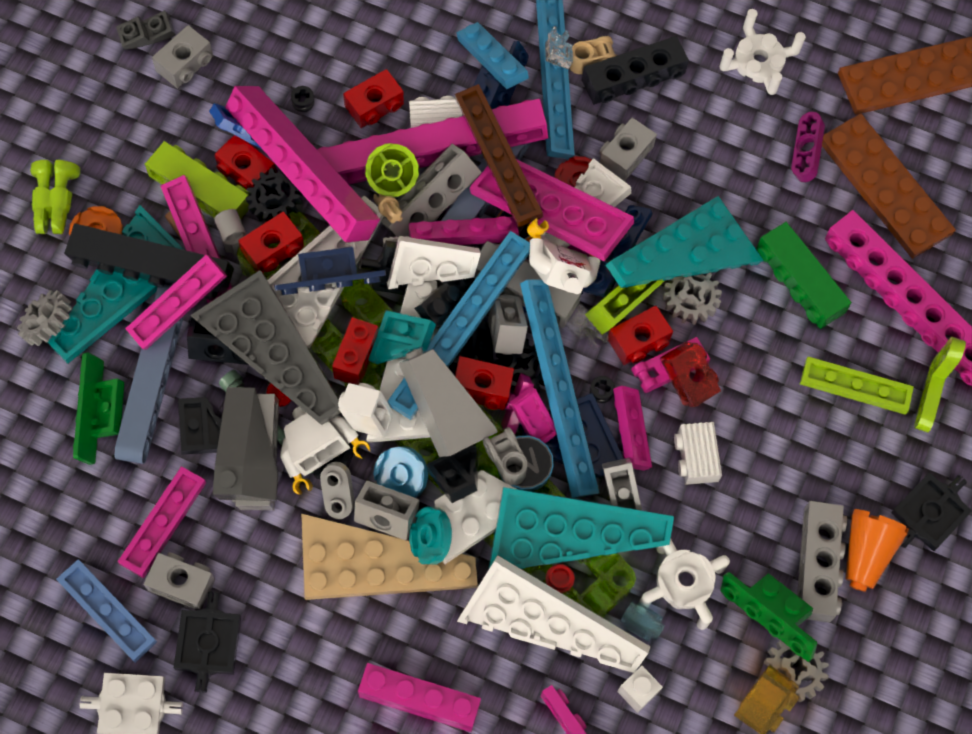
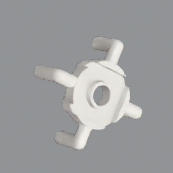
(759, 44)
(686, 596)

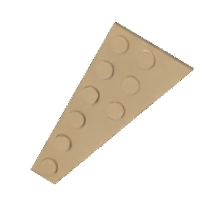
(361, 562)

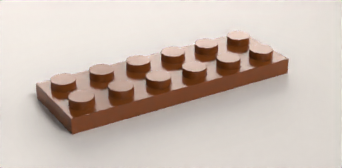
(908, 76)
(887, 186)

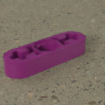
(812, 156)

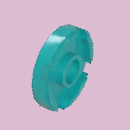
(431, 535)

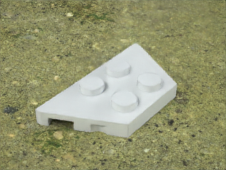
(474, 515)

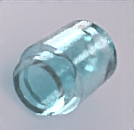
(643, 621)

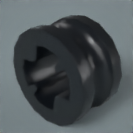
(296, 96)
(603, 380)

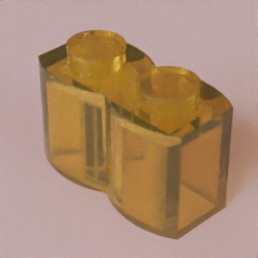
(767, 701)

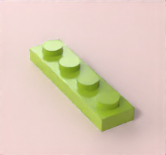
(856, 385)

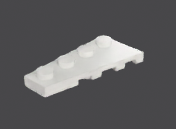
(600, 184)

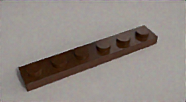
(498, 155)

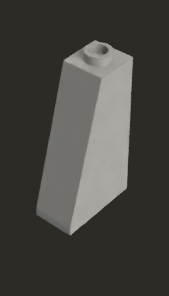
(444, 404)

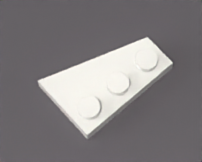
(430, 260)

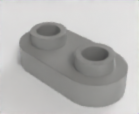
(337, 491)

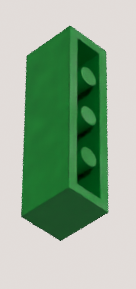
(803, 275)

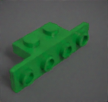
(97, 409)
(774, 609)

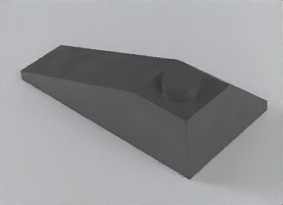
(244, 452)

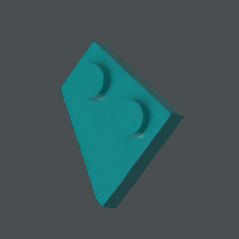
(399, 336)

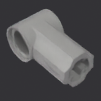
(230, 229)

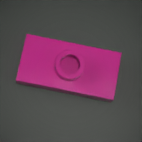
(533, 415)
(510, 418)

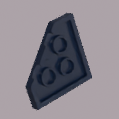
(597, 432)

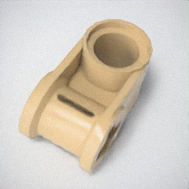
(592, 52)

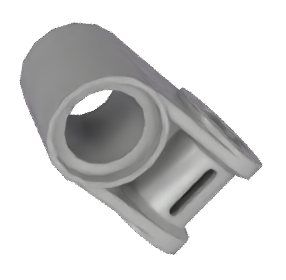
(504, 452)

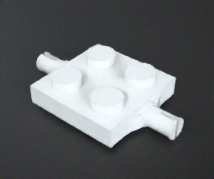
(131, 704)

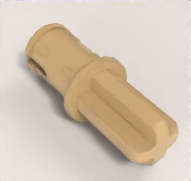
(388, 207)

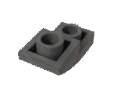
(141, 33)

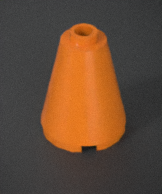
(871, 547)

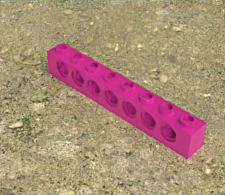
(909, 284)

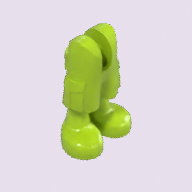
(53, 202)

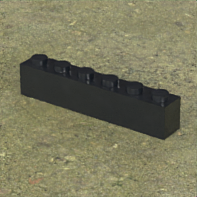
(137, 258)

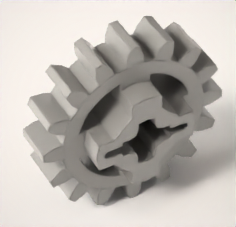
(688, 305)
(44, 317)
(807, 673)

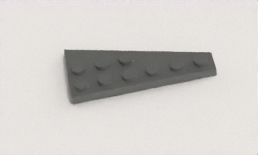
(264, 336)

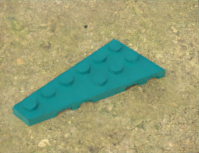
(689, 247)
(108, 296)
(557, 529)

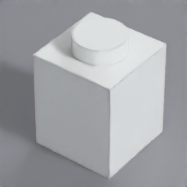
(639, 689)

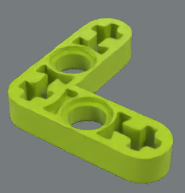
(939, 370)

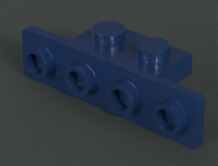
(493, 90)
(328, 267)
(604, 279)

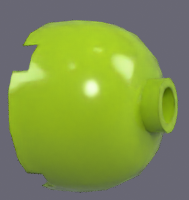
(392, 170)

